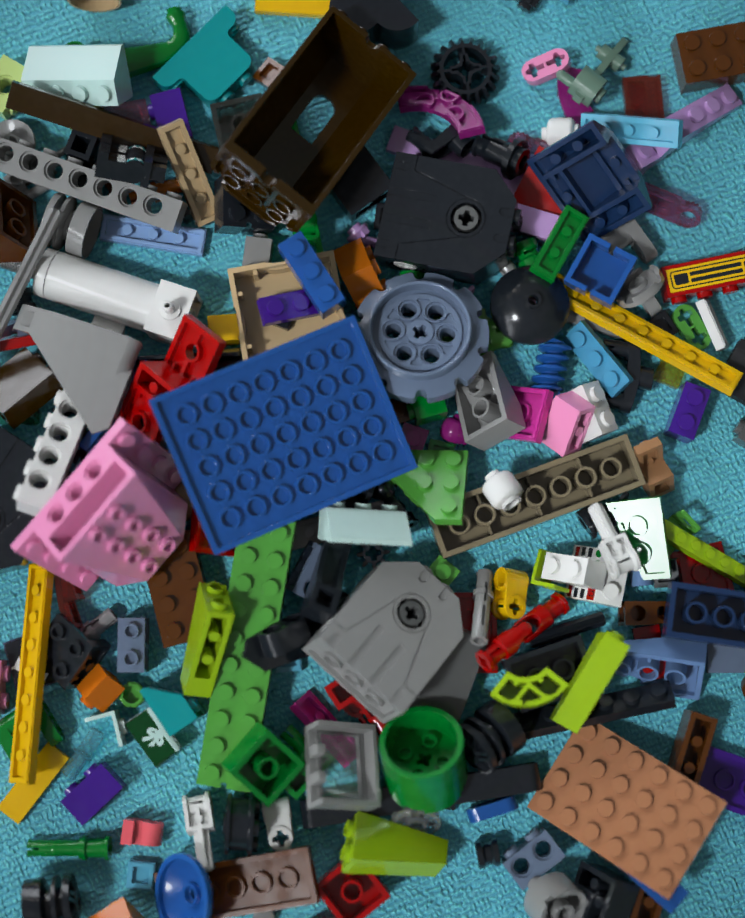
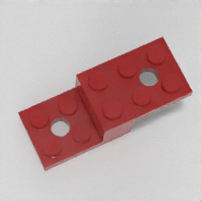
(176, 370)

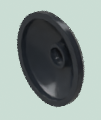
(521, 320)

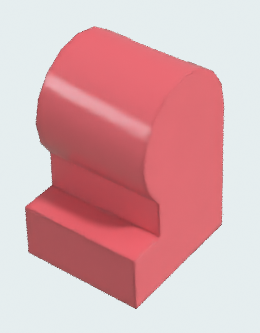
(142, 832)

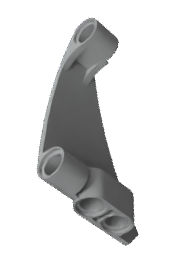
(86, 359)

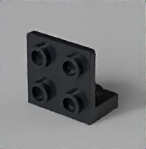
(72, 653)

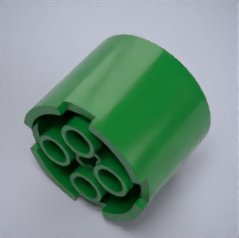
(424, 759)

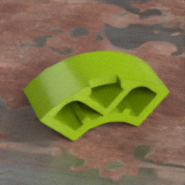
(530, 691)

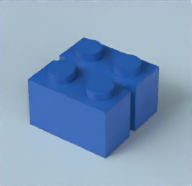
(599, 271)

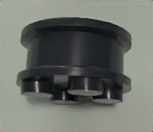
(241, 824)

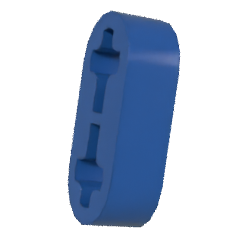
(492, 808)

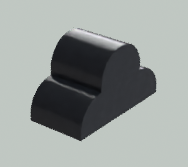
(385, 20)

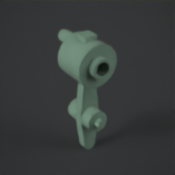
(590, 84)

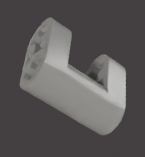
(632, 235)

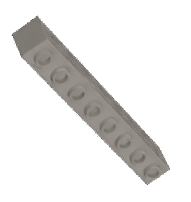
(168, 218)

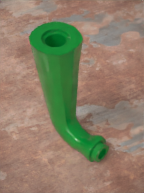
(153, 56)

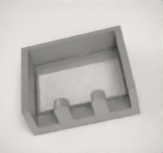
(342, 766)

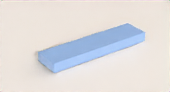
(140, 234)

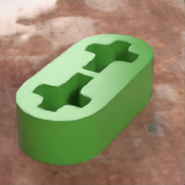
(695, 323)

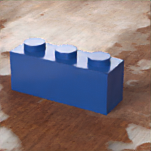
(311, 275)

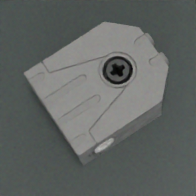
(389, 636)

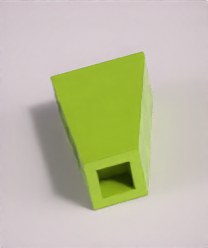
(206, 639)
(590, 679)
(390, 848)

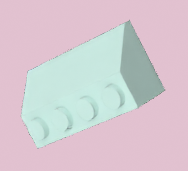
(80, 72)

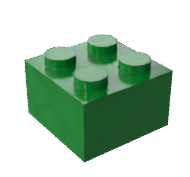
(263, 764)

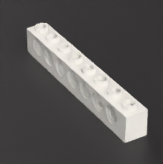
(31, 499)

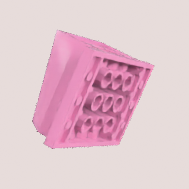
(111, 515)

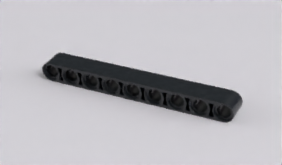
(478, 787)

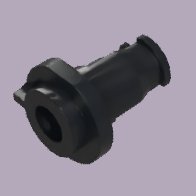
(508, 156)

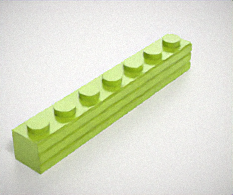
(705, 554)

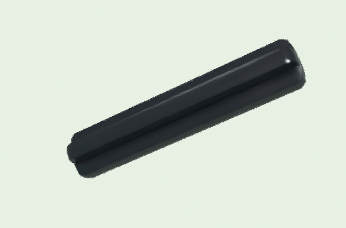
(569, 629)

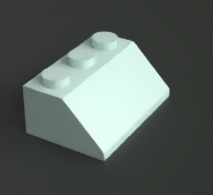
(364, 525)

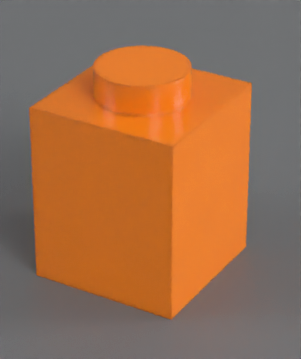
(99, 688)

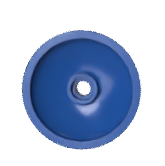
(183, 888)

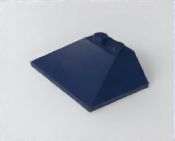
(594, 177)

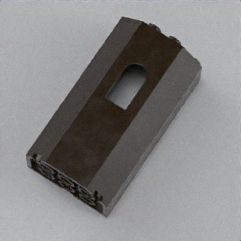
(273, 165)

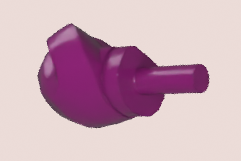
(452, 430)

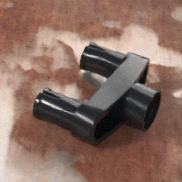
(442, 145)
(641, 374)

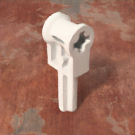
(614, 547)
(199, 823)

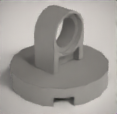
(641, 290)

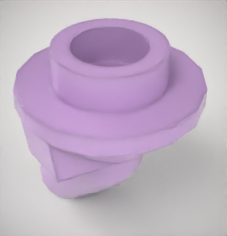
(361, 231)

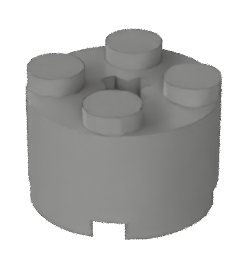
(554, 897)

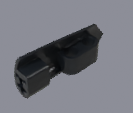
(282, 641)

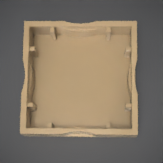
(265, 280)

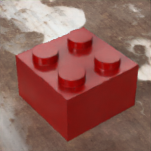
(351, 893)

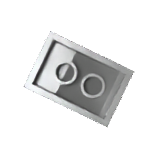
(488, 407)

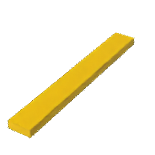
(656, 341)
(31, 676)

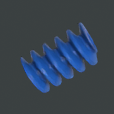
(550, 365)

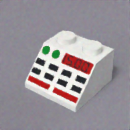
(612, 591)

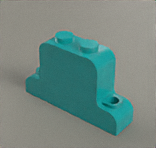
(209, 62)

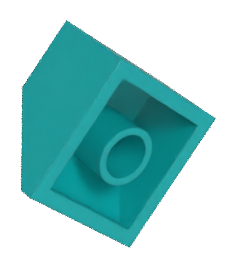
(172, 707)

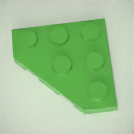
(438, 484)

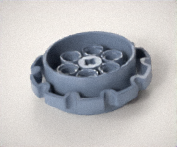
(457, 360)

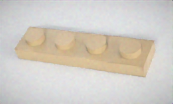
(188, 170)

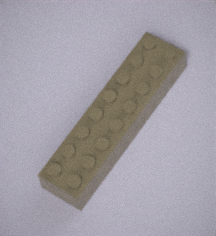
(546, 495)

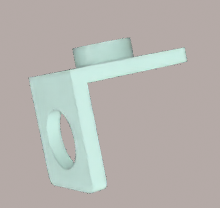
(119, 725)

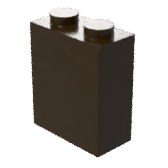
(25, 386)

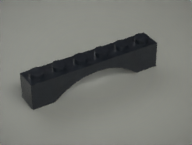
(328, 574)

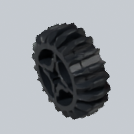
(476, 70)

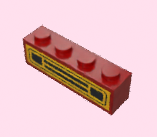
(703, 278)

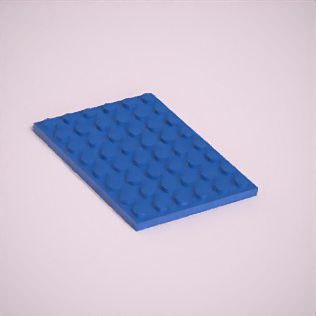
(283, 434)

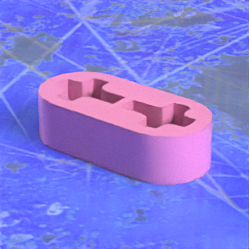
(545, 66)

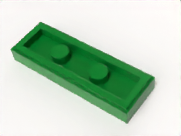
(559, 244)

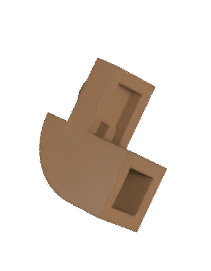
(655, 471)

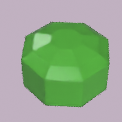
(131, 695)

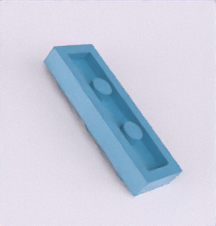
(598, 359)

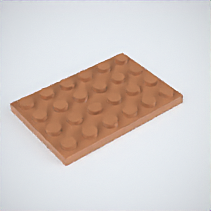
(628, 807)

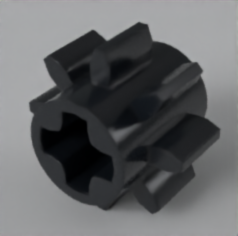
(368, 558)

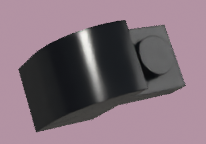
(82, 147)

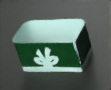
(153, 737)

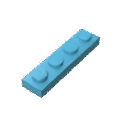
(639, 129)

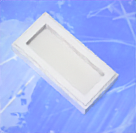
(712, 324)

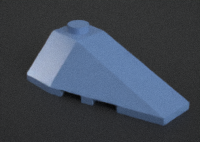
(683, 664)

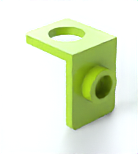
(537, 572)

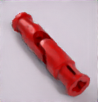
(509, 641)

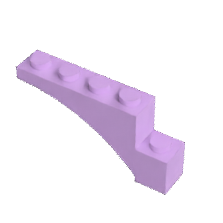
(695, 119)

